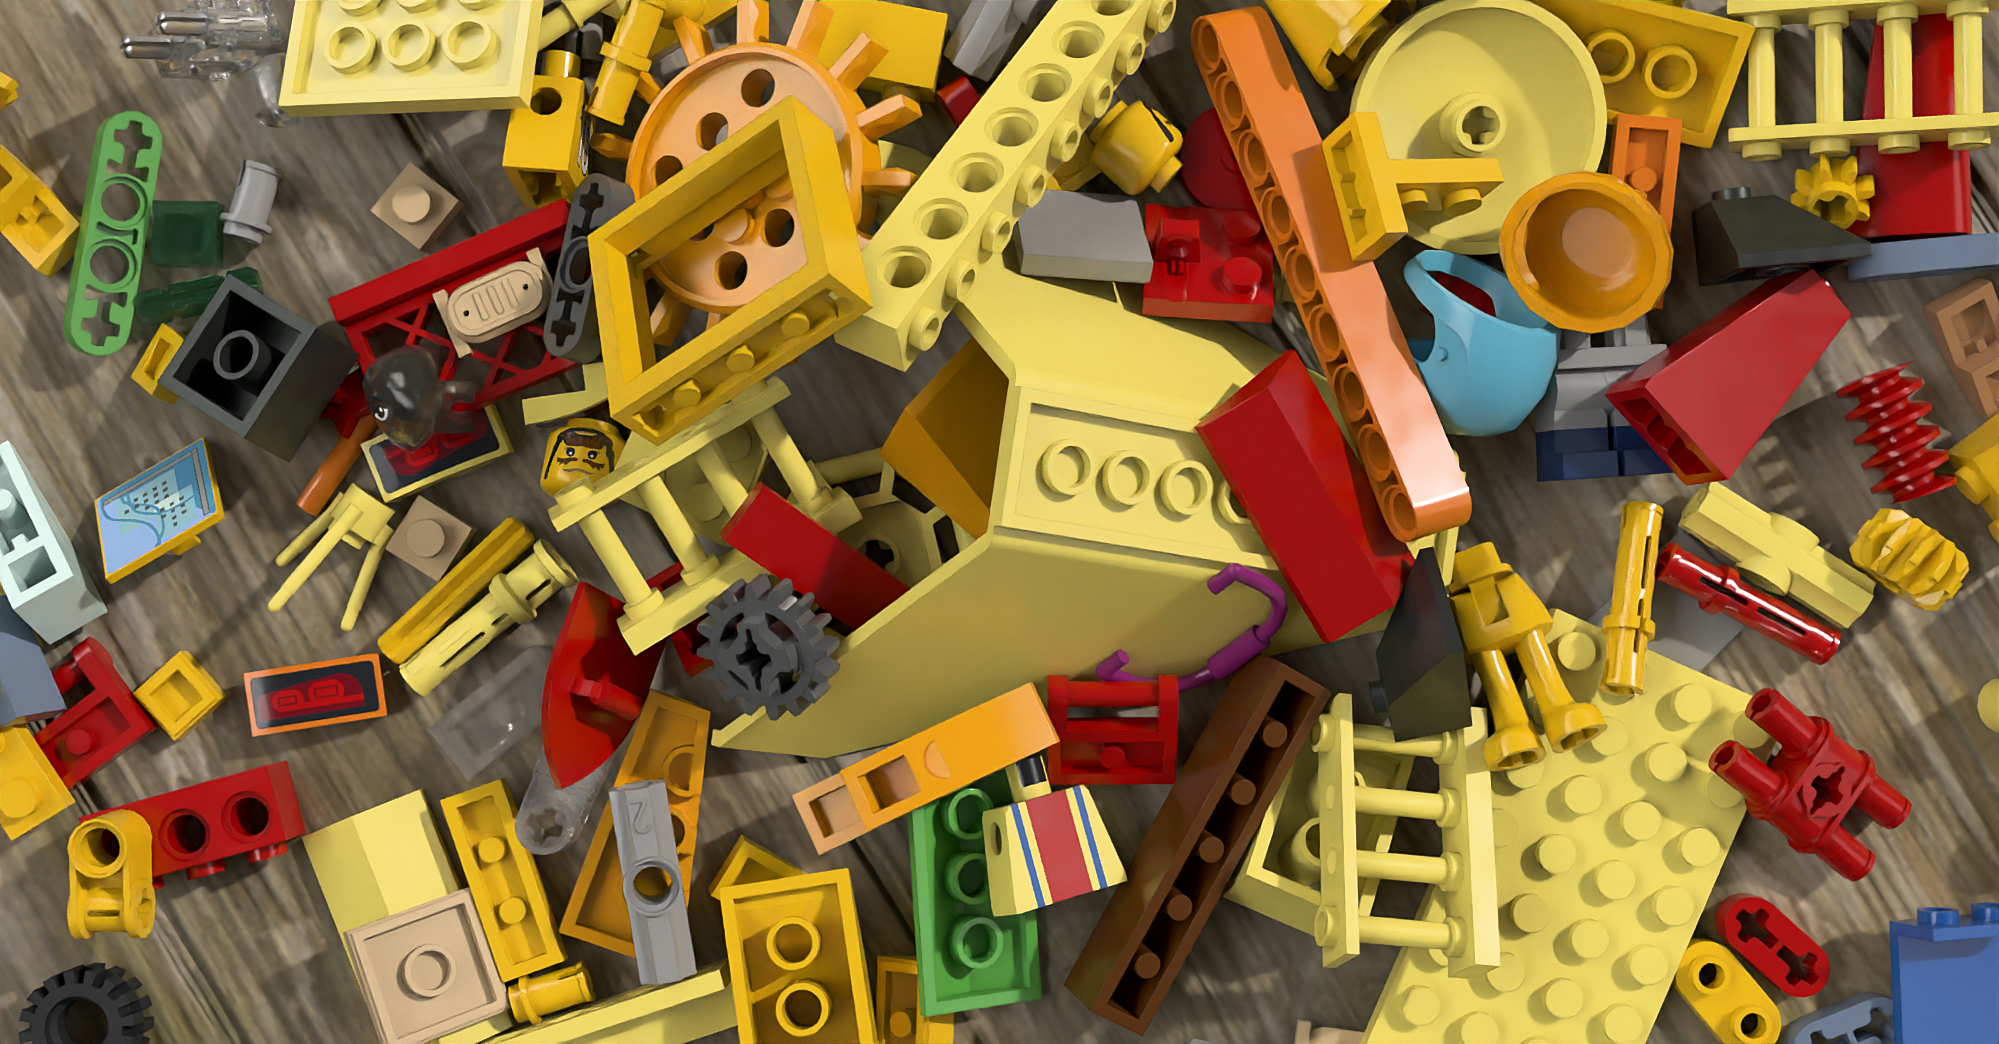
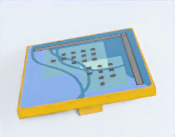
(158, 511)

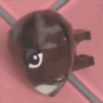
(411, 401)

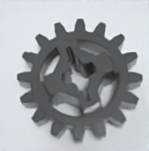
(768, 647)

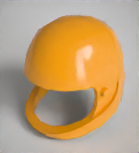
(1587, 251)

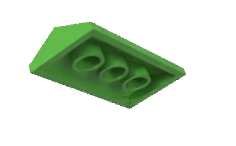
(961, 948)

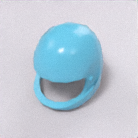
(1480, 367)

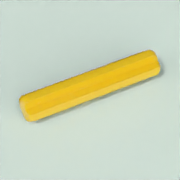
(455, 590)

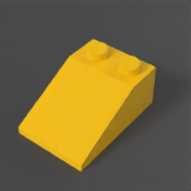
(798, 961)

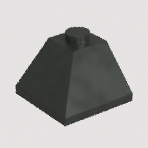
(1765, 239)
(1422, 660)

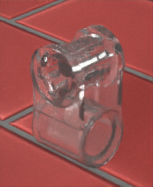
(571, 804)

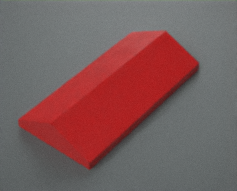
(1307, 498)

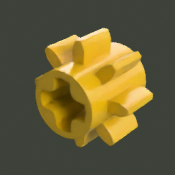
(1834, 191)

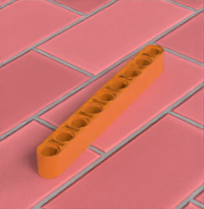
(1336, 297)

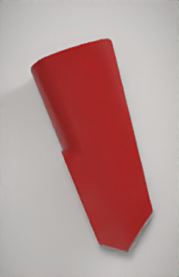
(1927, 189)

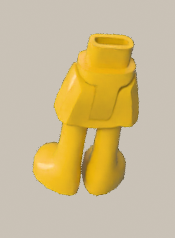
(1504, 617)

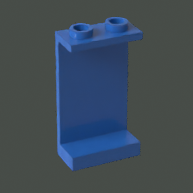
(1946, 976)

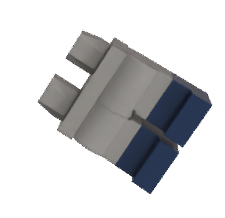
(1577, 425)

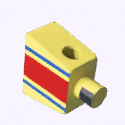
(1045, 844)

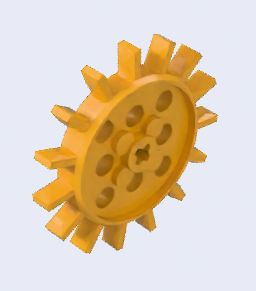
(728, 89)

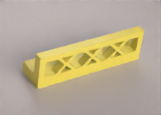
(644, 1015)

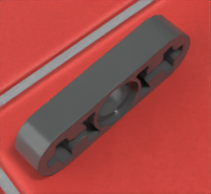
(573, 327)

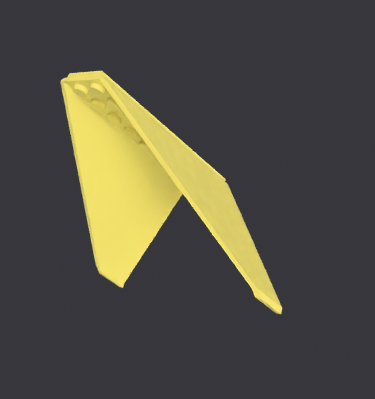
(1094, 524)

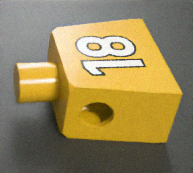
(550, 141)

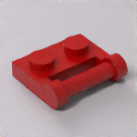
(98, 725)
(1113, 747)

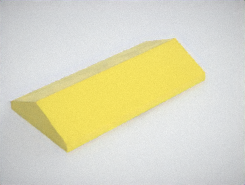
(383, 866)

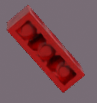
(223, 811)

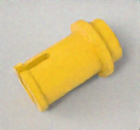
(550, 992)

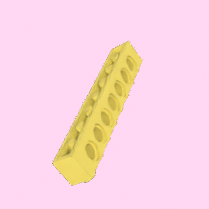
(995, 170)

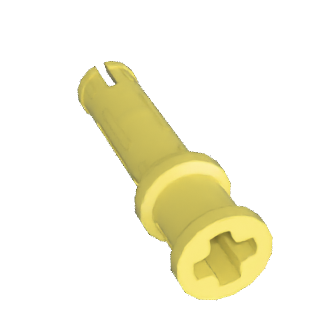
(510, 600)

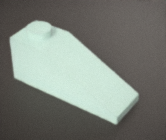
(37, 559)

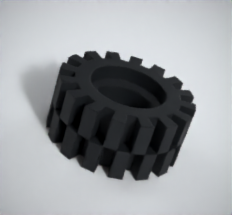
(92, 984)

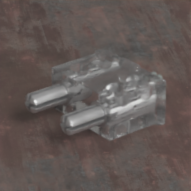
(207, 39)

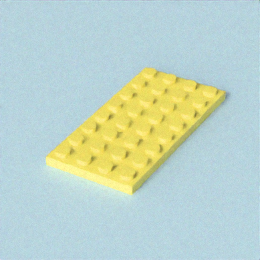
(1594, 865)

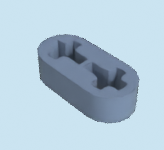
(1841, 1020)

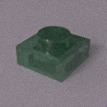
(187, 234)

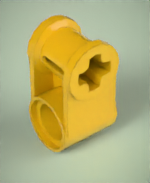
(107, 890)

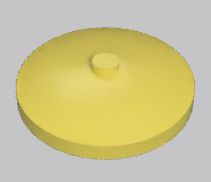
(1485, 86)

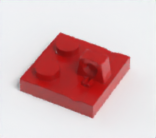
(1208, 264)

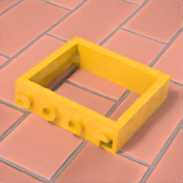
(765, 330)

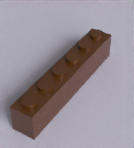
(1196, 842)

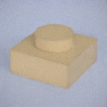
(417, 207)
(431, 538)

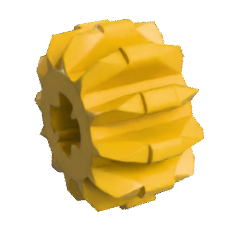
(1909, 559)

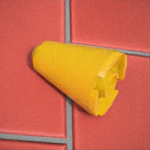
(1336, 34)

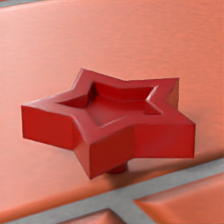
(347, 405)

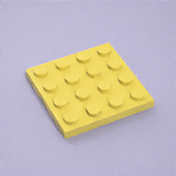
(409, 56)

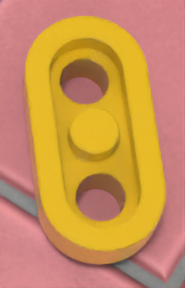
(1728, 997)

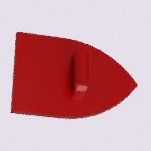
(592, 687)

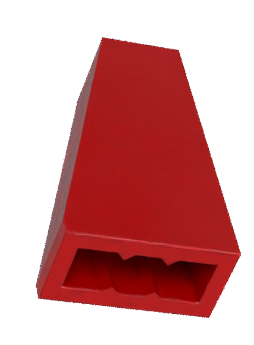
(1731, 376)

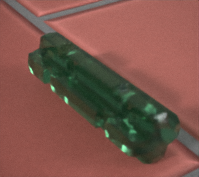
(188, 297)

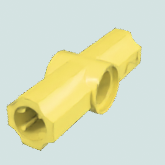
(1777, 554)

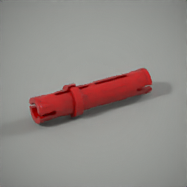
(1807, 635)

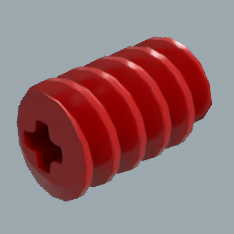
(1896, 434)

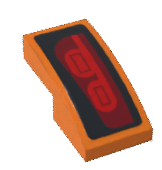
(314, 694)

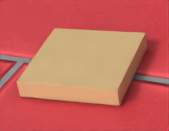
(427, 970)

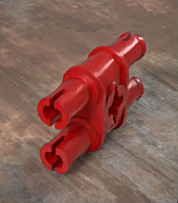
(1810, 784)

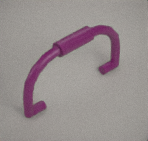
(1232, 655)

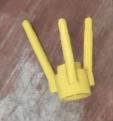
(354, 519)

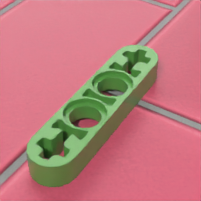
(124, 236)

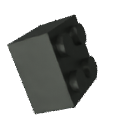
(258, 368)

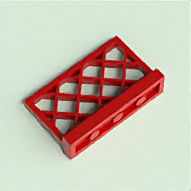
(410, 289)

